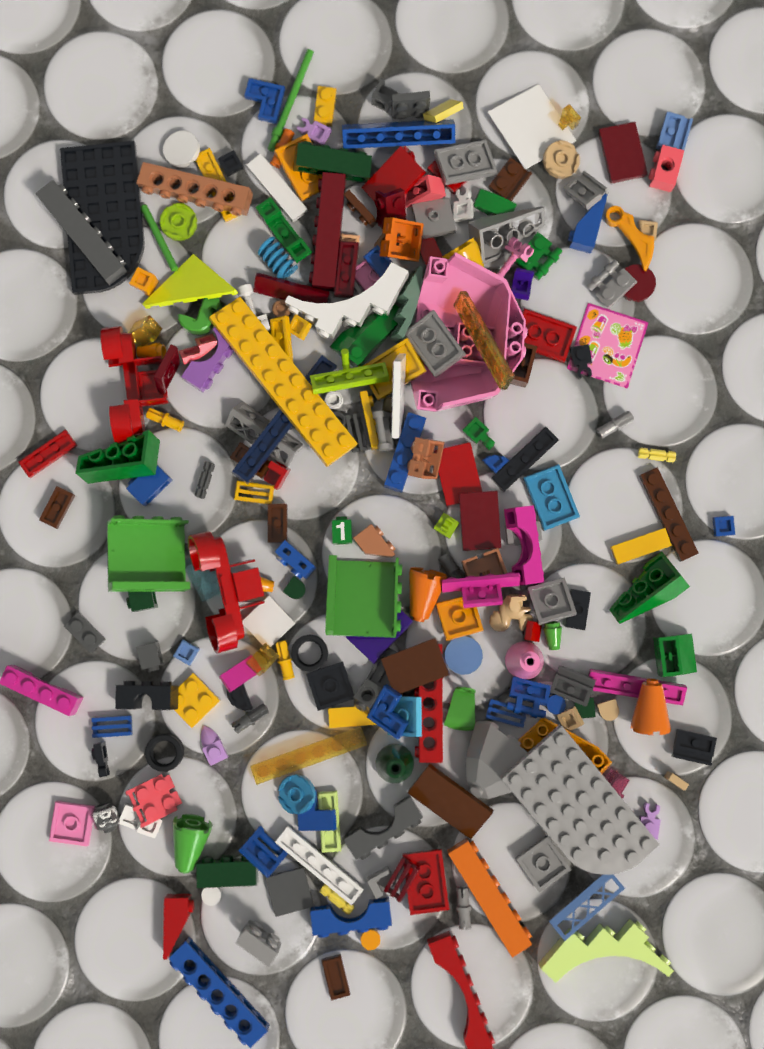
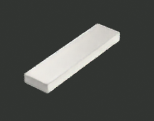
(277, 188)

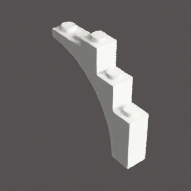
(354, 310)

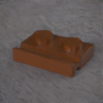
(510, 180)
(355, 205)

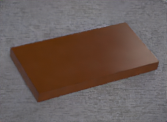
(450, 801)

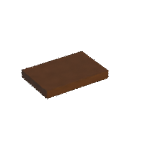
(415, 666)

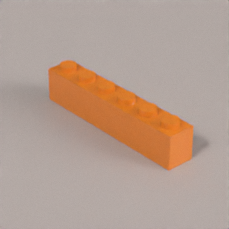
(489, 897)

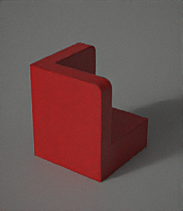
(276, 474)

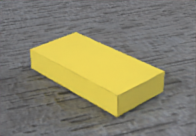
(443, 111)

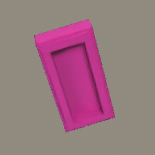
(237, 675)

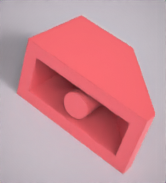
(426, 189)

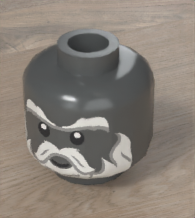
(105, 817)

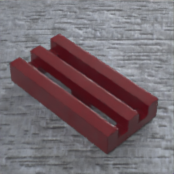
(393, 892)

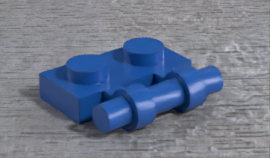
(531, 692)

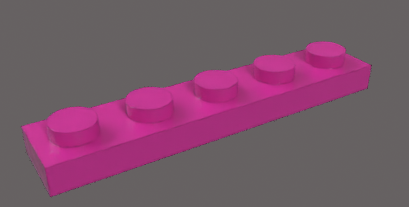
(631, 685)

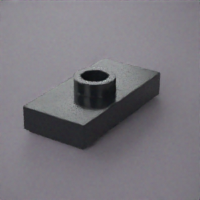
(581, 602)

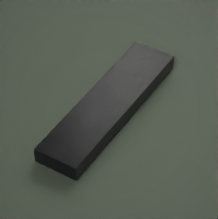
(524, 459)

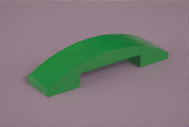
(283, 230)

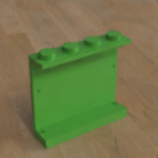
(146, 554)
(363, 598)

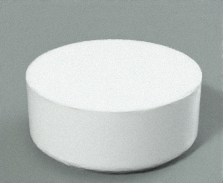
(333, 400)
(211, 896)

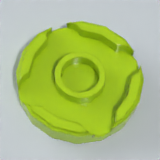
(178, 222)

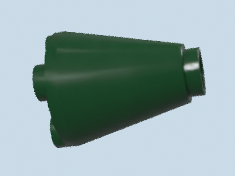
(392, 755)

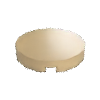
(561, 159)

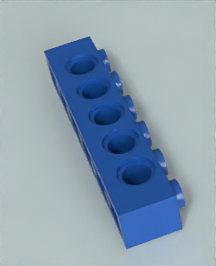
(231, 995)

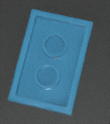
(551, 497)

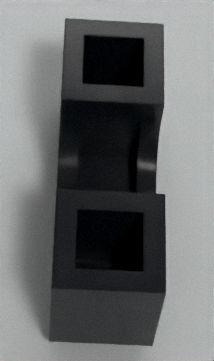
(162, 696)

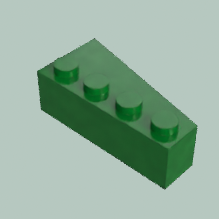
(121, 461)

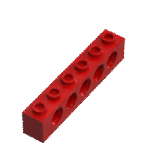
(434, 753)

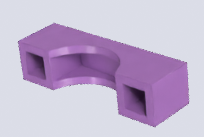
(201, 373)

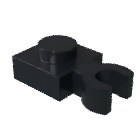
(581, 357)
(99, 753)

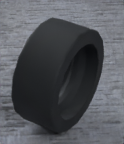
(295, 649)
(153, 762)

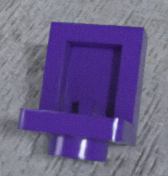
(522, 283)

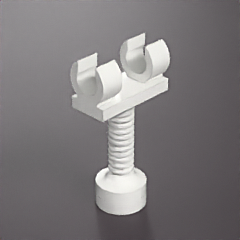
(245, 291)

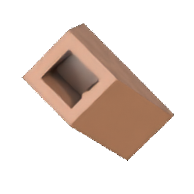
(373, 544)

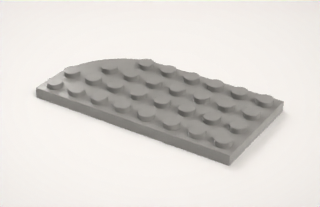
(578, 806)

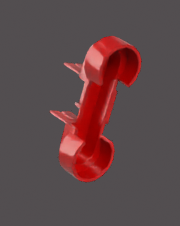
(141, 388)
(211, 555)

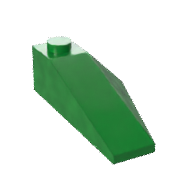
(366, 339)
(654, 587)

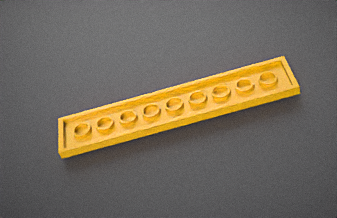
(283, 381)

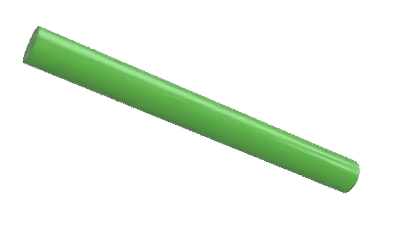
(159, 238)

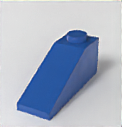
(586, 230)

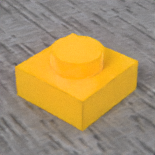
(300, 327)

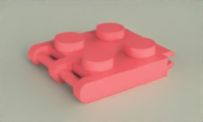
(154, 799)

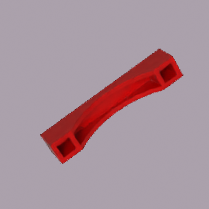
(446, 956)

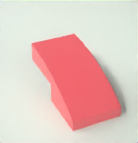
(203, 346)

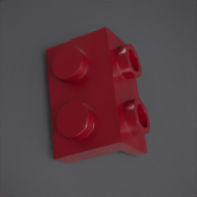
(390, 205)

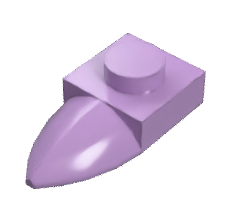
(212, 746)

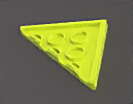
(188, 284)

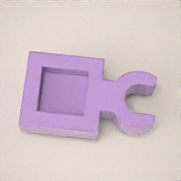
(317, 132)
(649, 820)

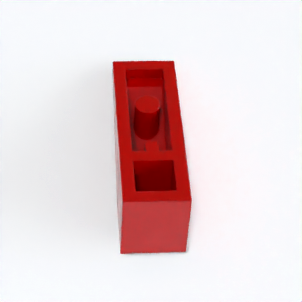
(176, 913)

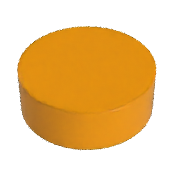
(371, 939)

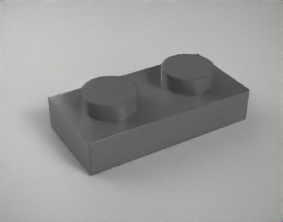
(84, 632)

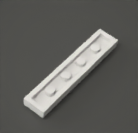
(319, 865)

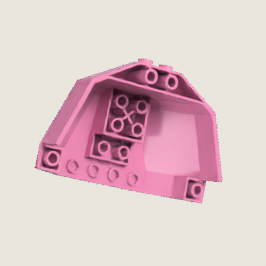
(468, 378)

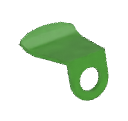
(461, 710)

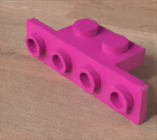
(481, 590)

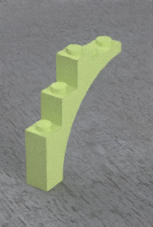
(602, 943)

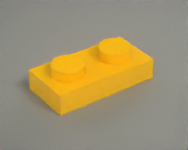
(325, 105)

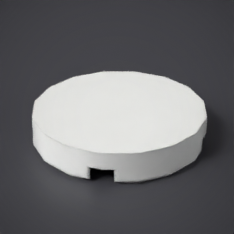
(181, 149)

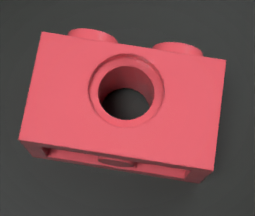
(672, 159)

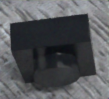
(230, 163)

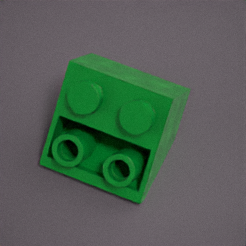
(674, 655)

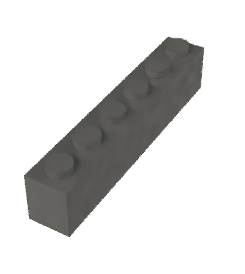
(81, 232)

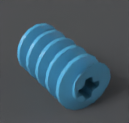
(275, 259)

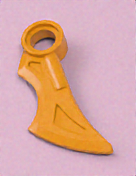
(641, 242)

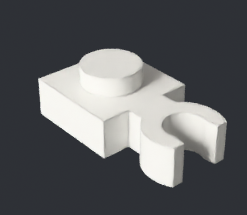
(464, 207)

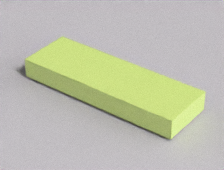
(330, 839)

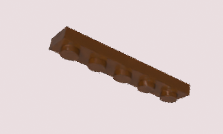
(668, 514)

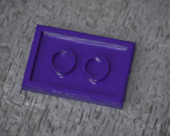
(375, 647)

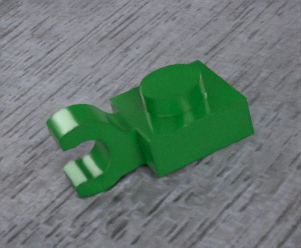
(477, 432)

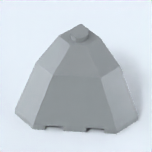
(489, 758)

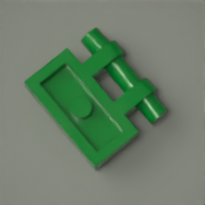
(541, 248)

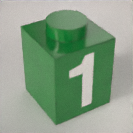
(341, 531)

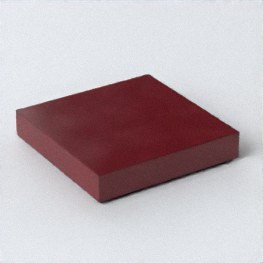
(167, 369)

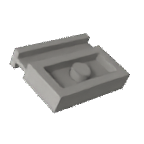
(585, 190)

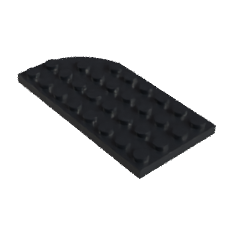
(106, 189)

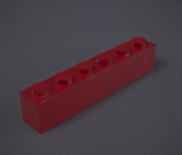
(328, 231)

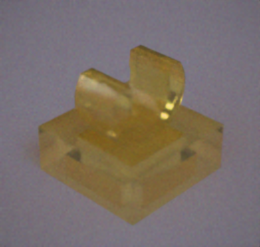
(569, 118)

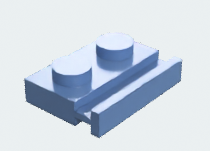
(674, 131)

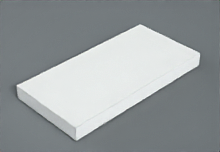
(398, 395)

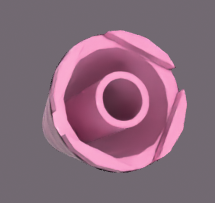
(517, 657)

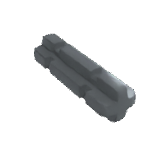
(204, 480)

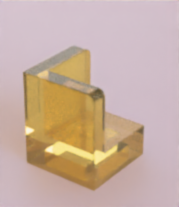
(145, 331)
(262, 659)

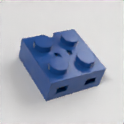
(295, 560)

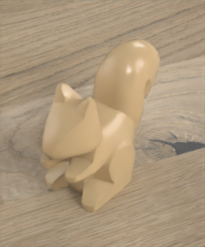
(511, 609)

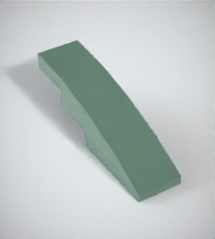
(408, 299)

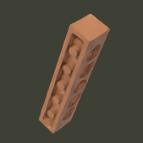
(152, 173)

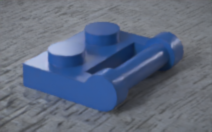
(260, 855)

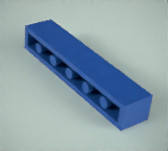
(398, 134)

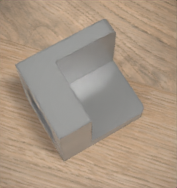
(379, 881)

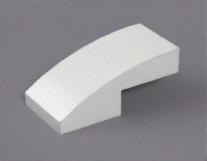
(130, 819)

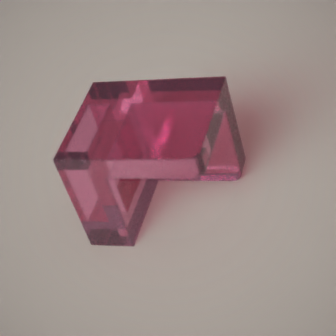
(617, 781)

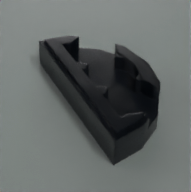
(240, 698)

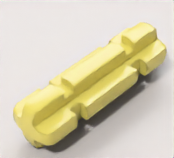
(655, 454)
(336, 899)

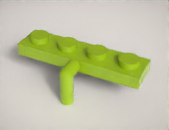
(349, 376)

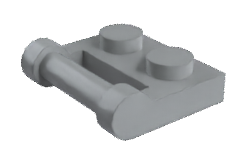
(383, 425)

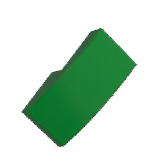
(492, 203)

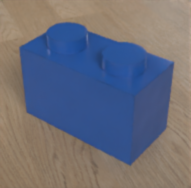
(148, 487)

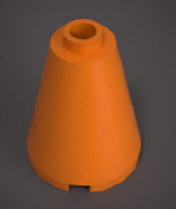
(424, 591)
(651, 710)

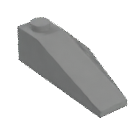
(496, 230)

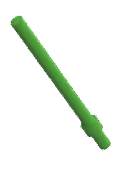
(278, 130)

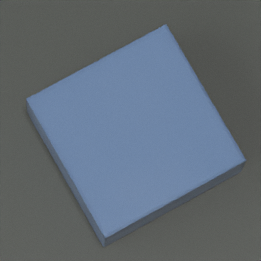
(186, 652)

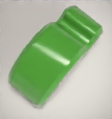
(202, 324)

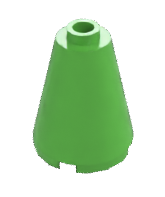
(189, 839)

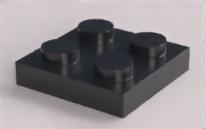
(330, 686)

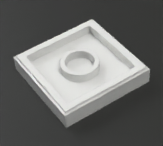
(268, 622)

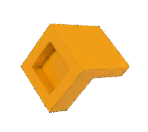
(144, 281)

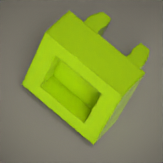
(446, 525)

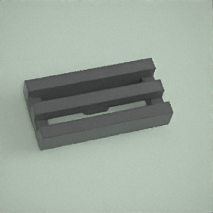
(354, 416)

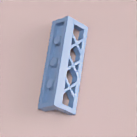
(579, 900)

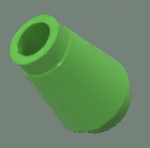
(553, 634)

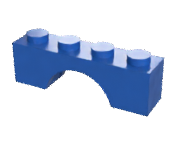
(398, 470)
(327, 921)

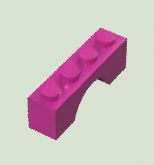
(523, 523)
(41, 691)

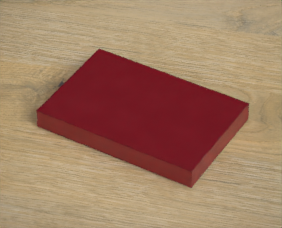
(622, 152)
(479, 520)

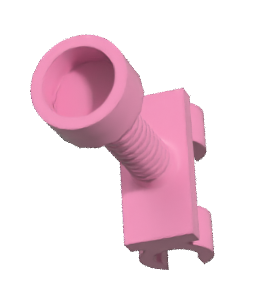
(513, 247)

